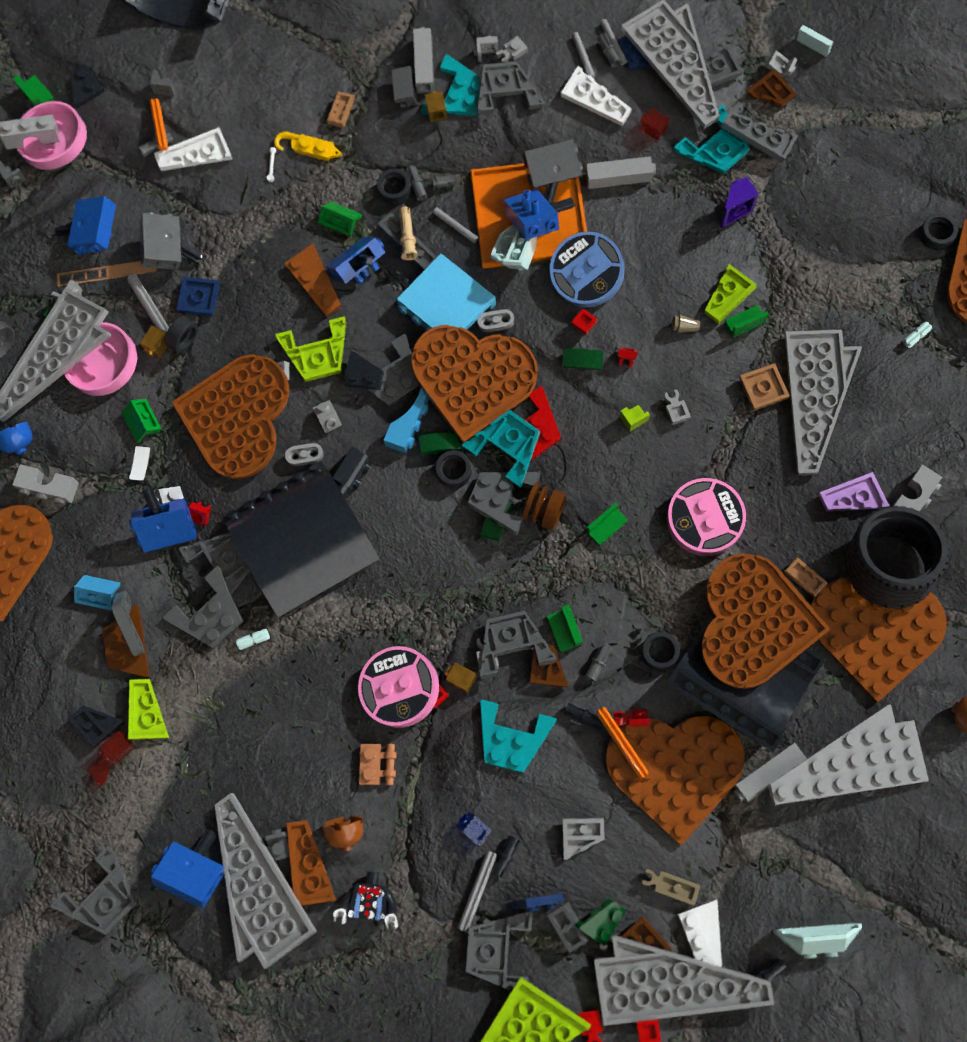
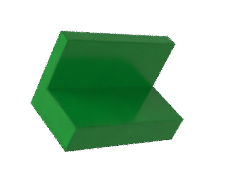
(33, 90)
(338, 218)
(746, 321)
(140, 419)
(606, 525)
(565, 629)

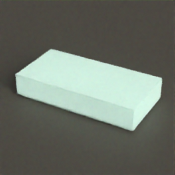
(814, 40)

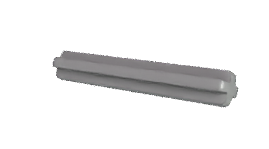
(147, 302)
(477, 891)

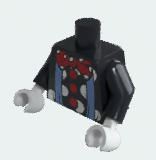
(368, 902)

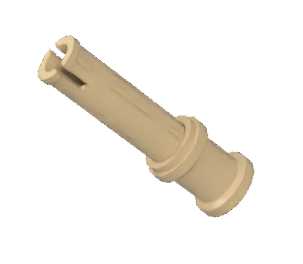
(407, 240)

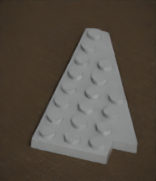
(673, 50)
(59, 344)
(817, 385)
(861, 760)
(261, 903)
(661, 984)

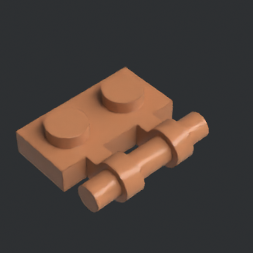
(371, 764)

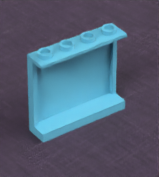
(445, 297)

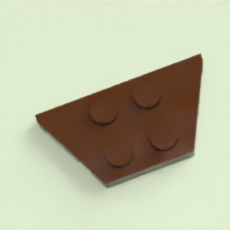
(118, 652)

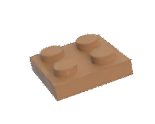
(764, 387)

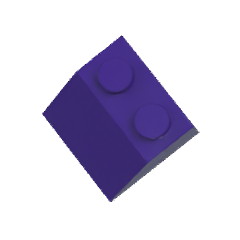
(740, 201)

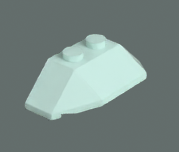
(513, 249)
(819, 939)

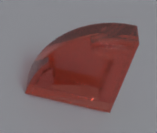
(100, 772)

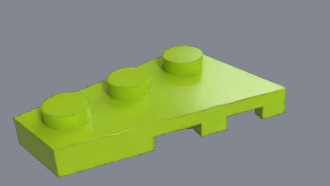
(729, 294)
(144, 712)

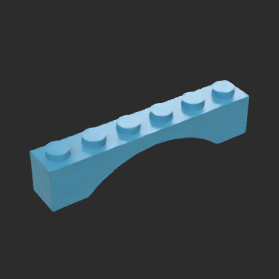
(401, 431)

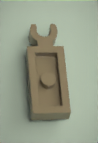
(673, 887)

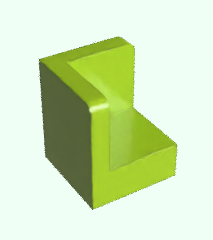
(634, 417)

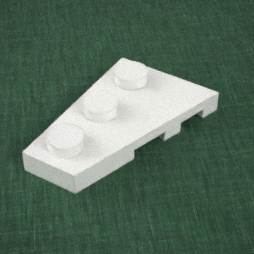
(702, 932)

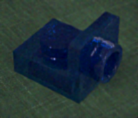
(473, 828)

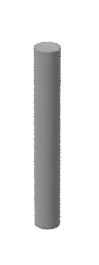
(611, 37)
(582, 54)
(450, 221)

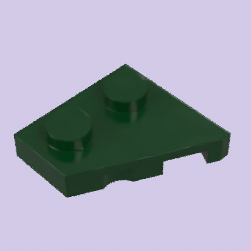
(602, 921)

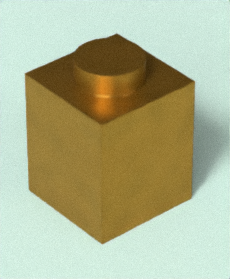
(436, 106)
(154, 342)
(460, 677)

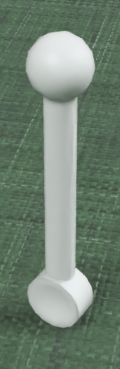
(270, 177)

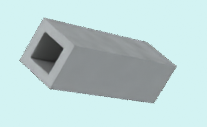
(423, 60)
(620, 172)
(767, 773)

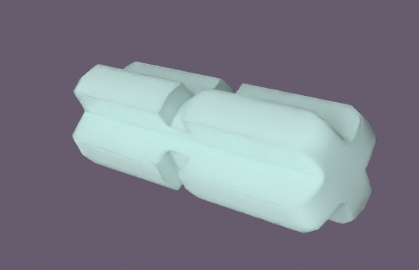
(920, 332)
(256, 637)

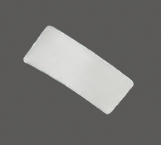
(139, 463)

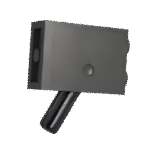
(552, 166)
(162, 243)

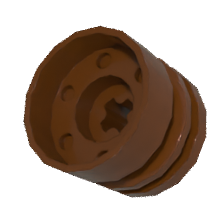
(544, 506)

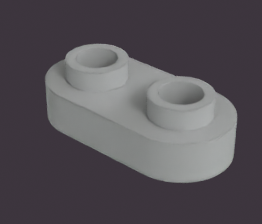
(495, 319)
(304, 453)

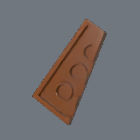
(312, 277)
(307, 868)

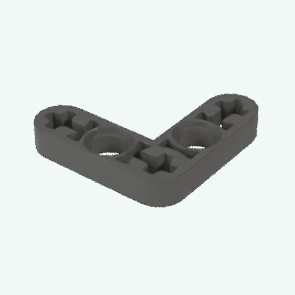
(121, 610)

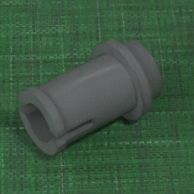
(443, 181)

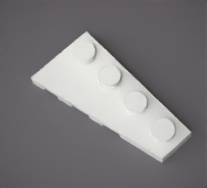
(591, 96)
(198, 150)

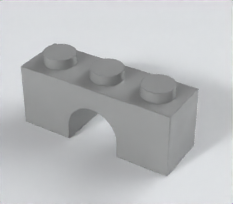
(15, 131)
(924, 483)
(60, 489)

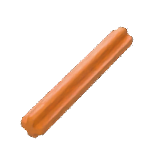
(158, 125)
(622, 743)

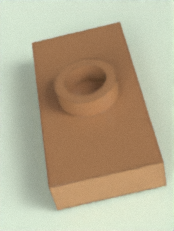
(340, 109)
(805, 577)

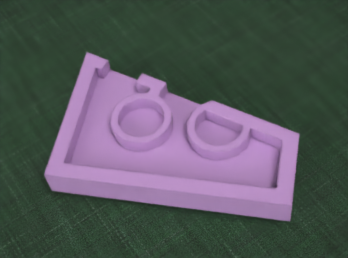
(856, 494)

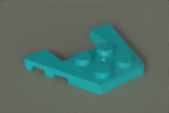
(464, 91)
(719, 151)
(513, 437)
(508, 746)

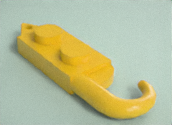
(309, 146)

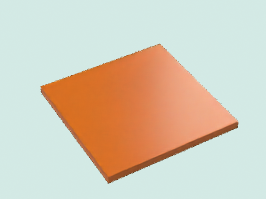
(502, 182)

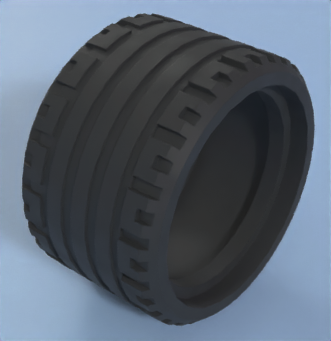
(910, 527)

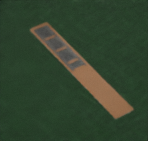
(103, 273)

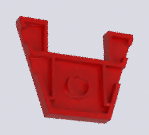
(543, 421)

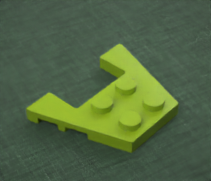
(317, 358)

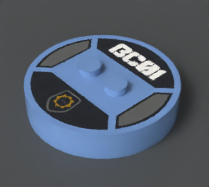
(587, 269)

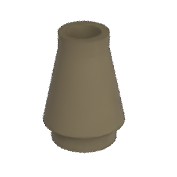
(684, 324)

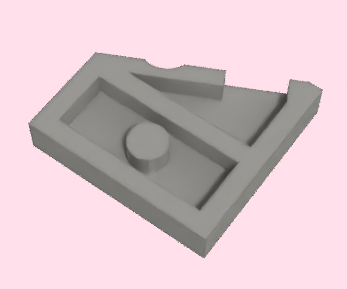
(581, 834)

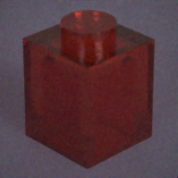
(654, 124)
(116, 748)

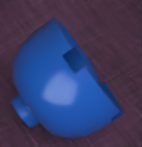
(16, 439)

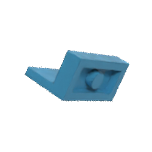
(95, 592)

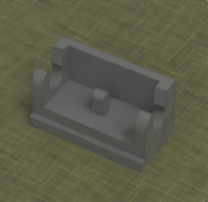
(404, 86)
(564, 922)

